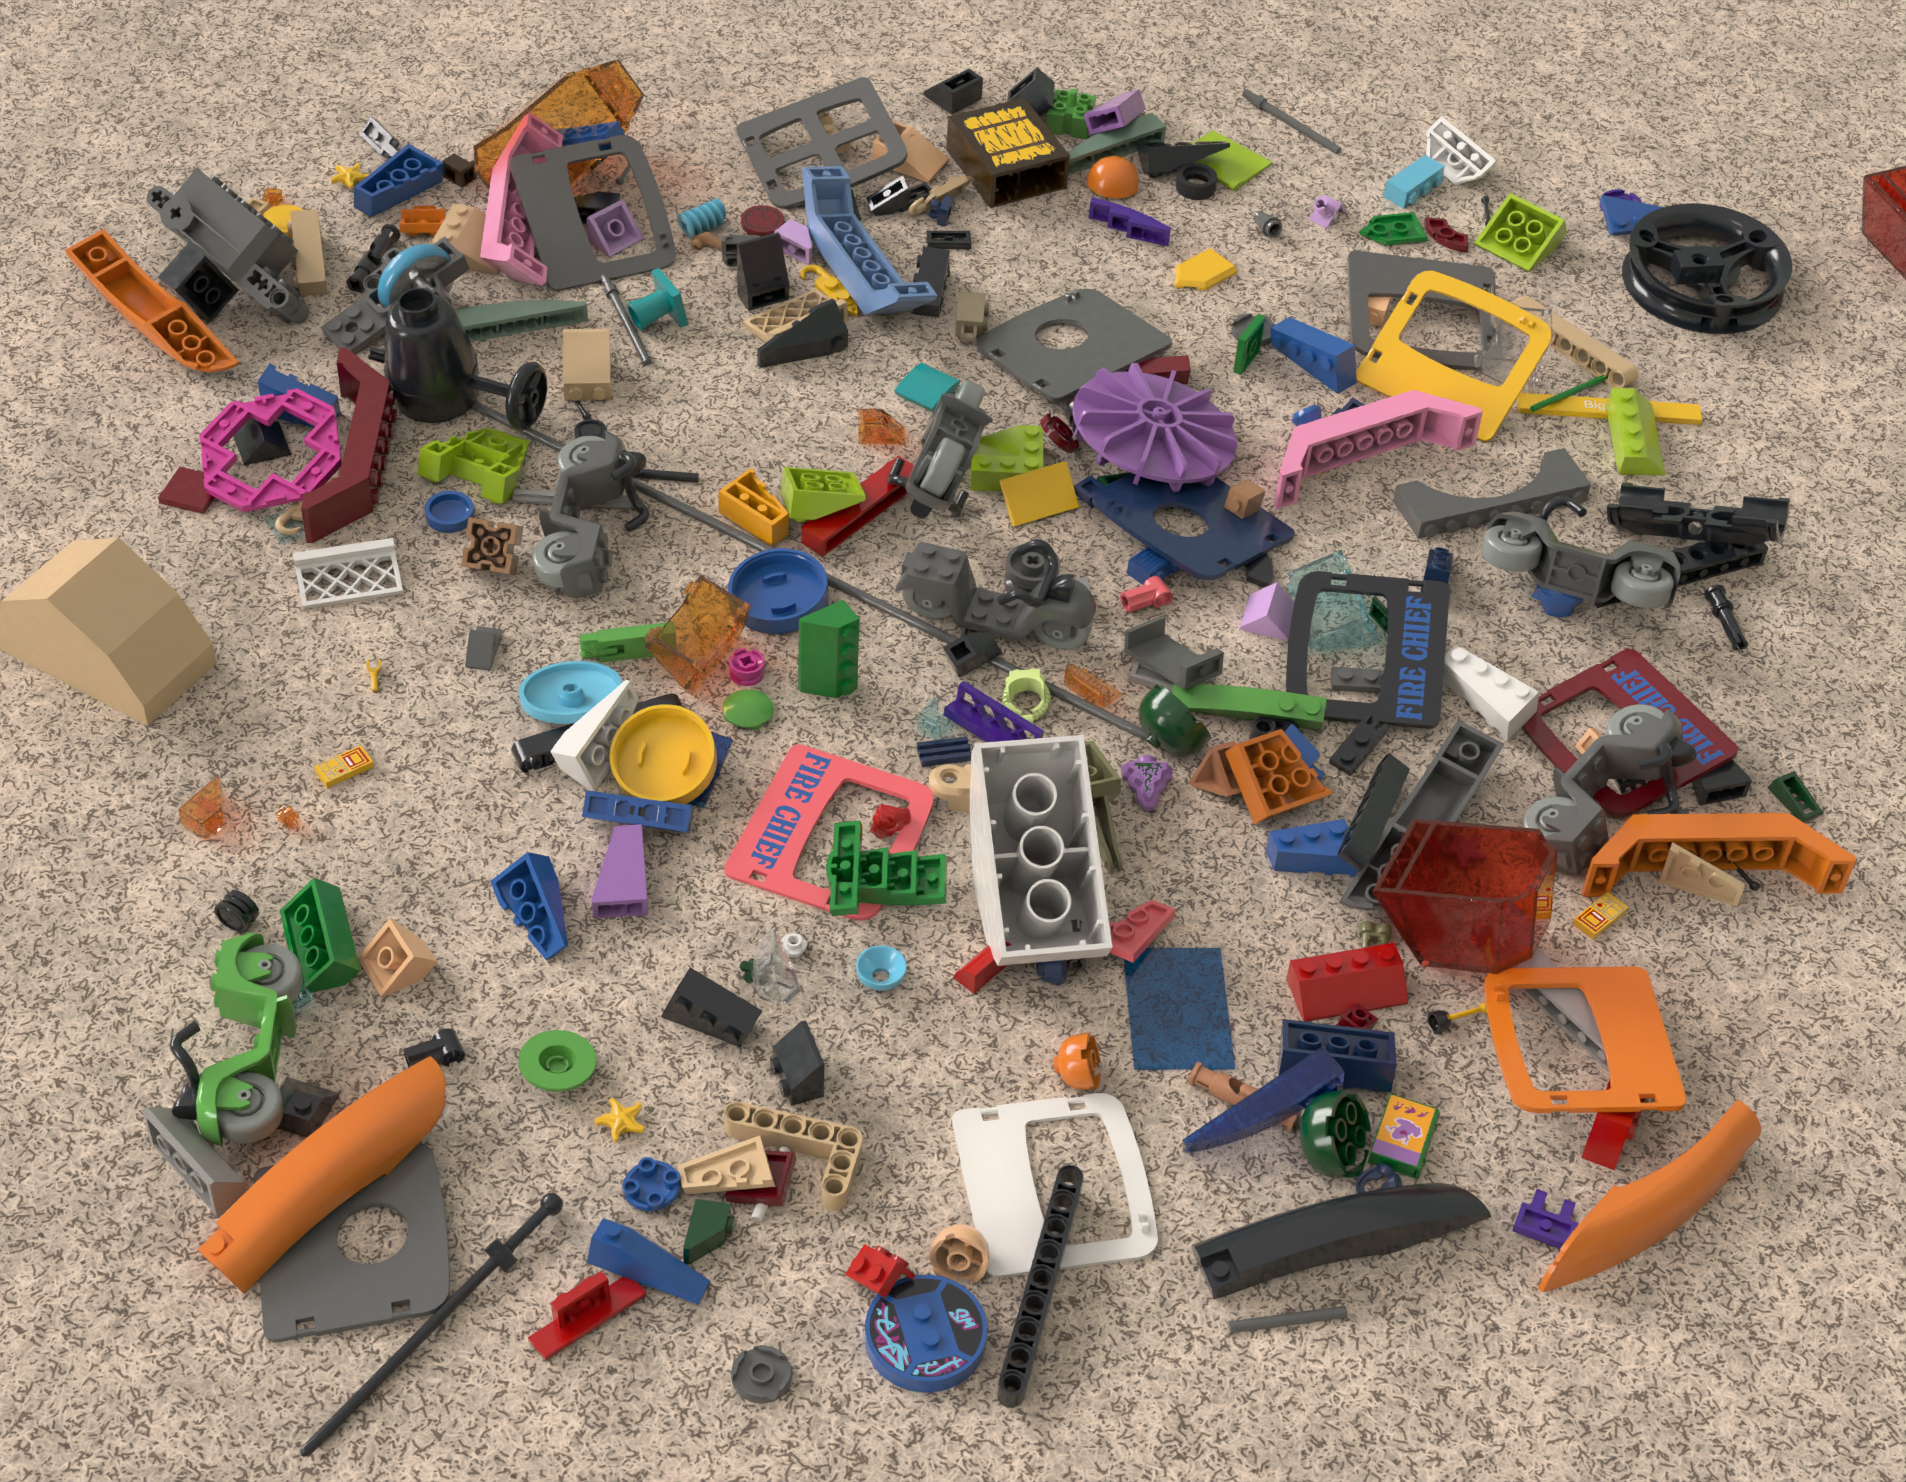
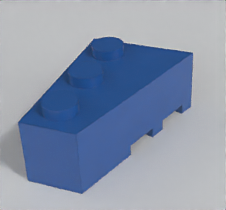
(278, 383)
(1309, 849)

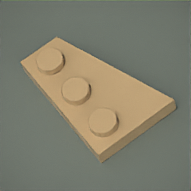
(1699, 877)
(728, 1169)

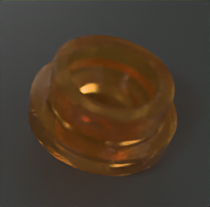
(273, 196)
(287, 816)

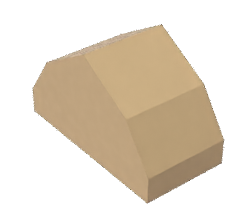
(107, 628)

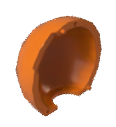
(1113, 178)

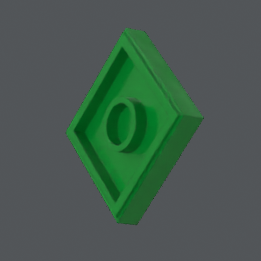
(1249, 344)

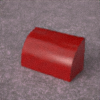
(979, 970)

